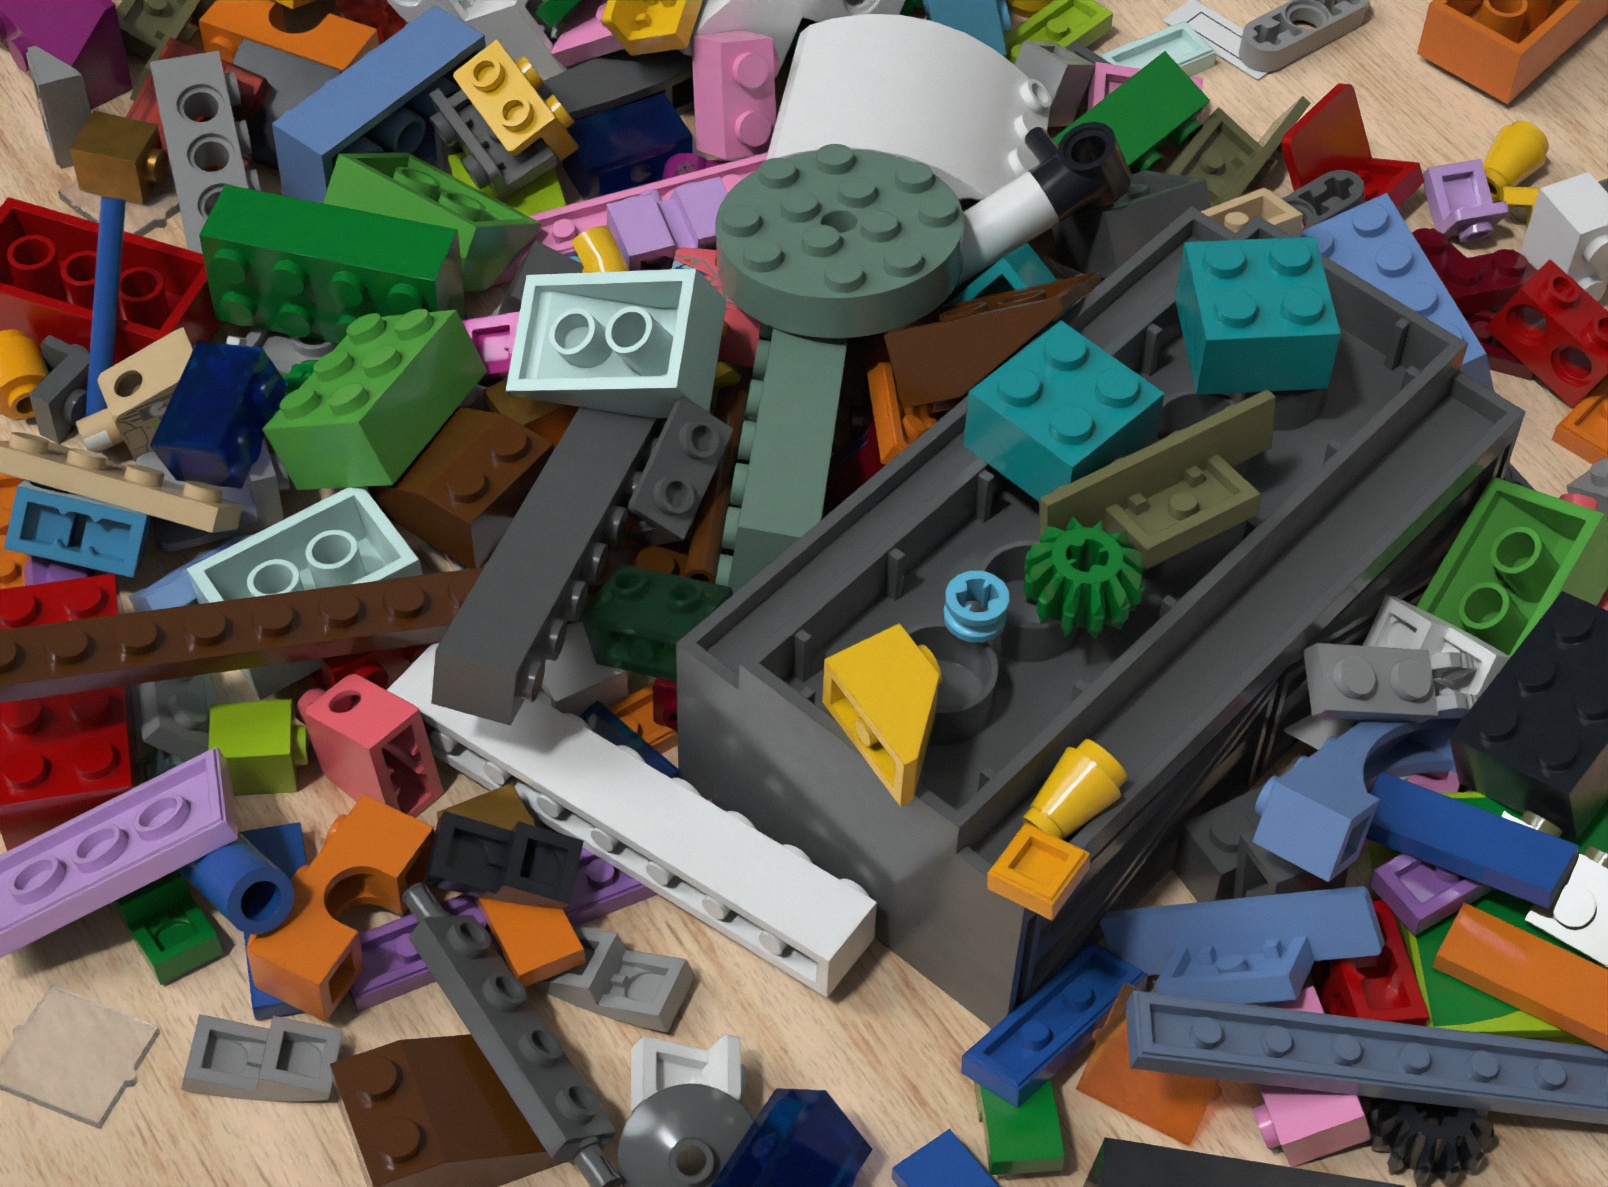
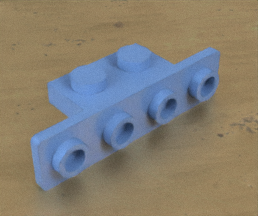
(1244, 946)

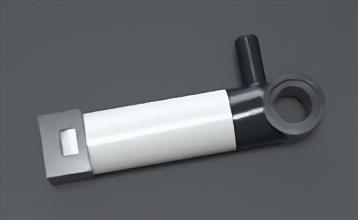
(1077, 173)

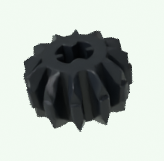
(1429, 1137)

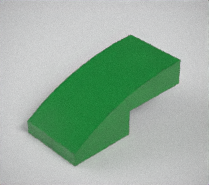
(168, 927)
(1021, 1137)

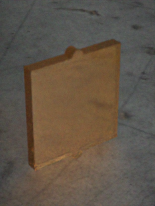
(1158, 1099)

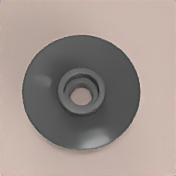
(675, 1120)

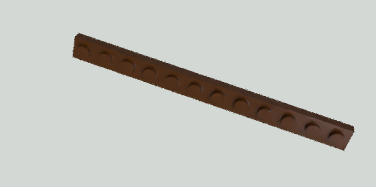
(257, 630)

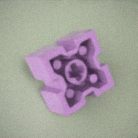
(654, 228)

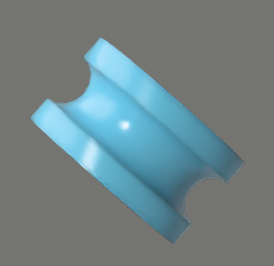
(976, 625)

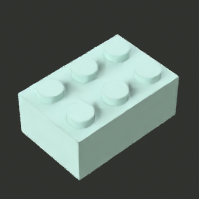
(320, 547)

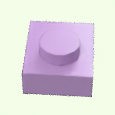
(1462, 200)

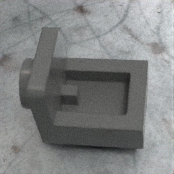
(63, 393)

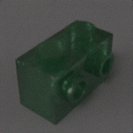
(644, 615)

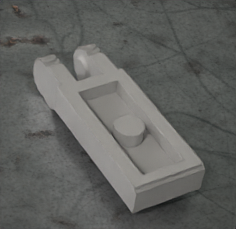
(1384, 683)

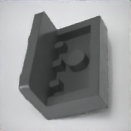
(486, 156)
(677, 474)

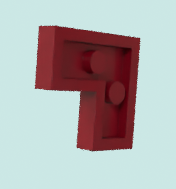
(1475, 281)

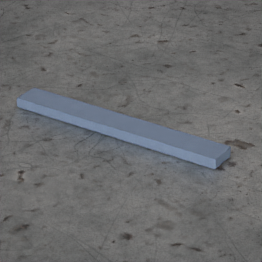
(1366, 1057)

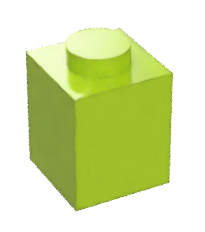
(260, 745)

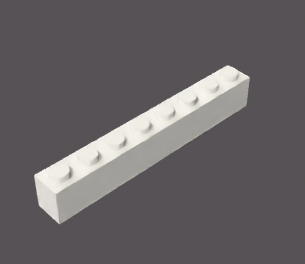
(658, 832)

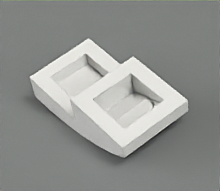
(1409, 627)

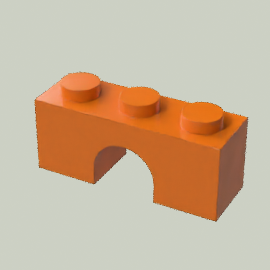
(332, 43)
(364, 860)

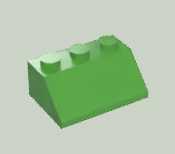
(417, 191)
(1515, 563)

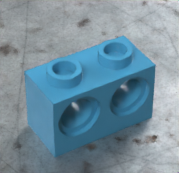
(76, 530)

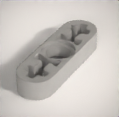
(1294, 42)

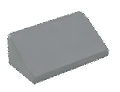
(61, 102)

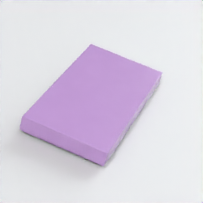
(115, 849)

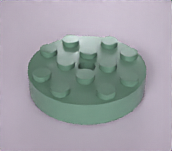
(839, 242)

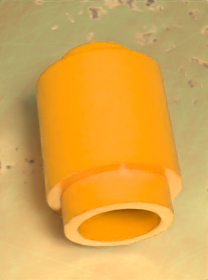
(20, 373)

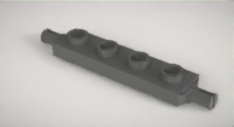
(513, 1037)

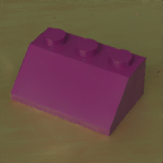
(74, 31)

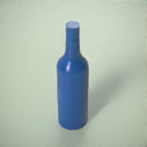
(243, 886)

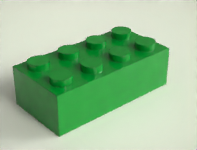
(322, 265)

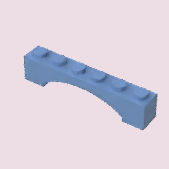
(1322, 805)

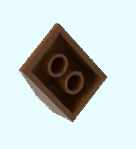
(970, 339)
(466, 484)
(434, 1116)

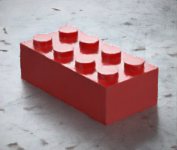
(51, 282)
(66, 748)

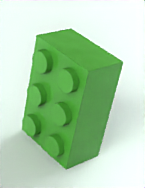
(375, 400)

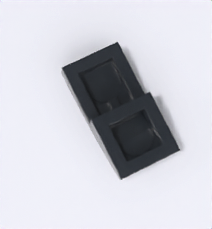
(503, 864)

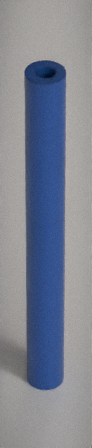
(105, 297)

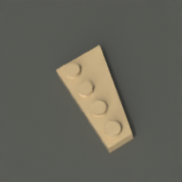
(124, 486)

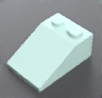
(618, 340)

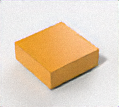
(1038, 871)

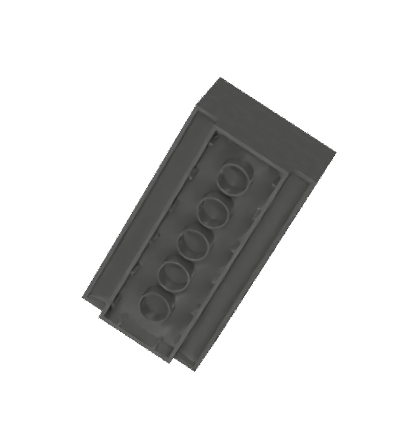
(1185, 696)

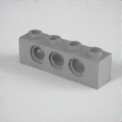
(194, 89)

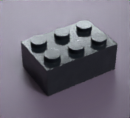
(1544, 721)

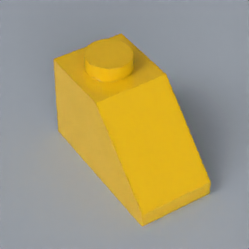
(886, 704)

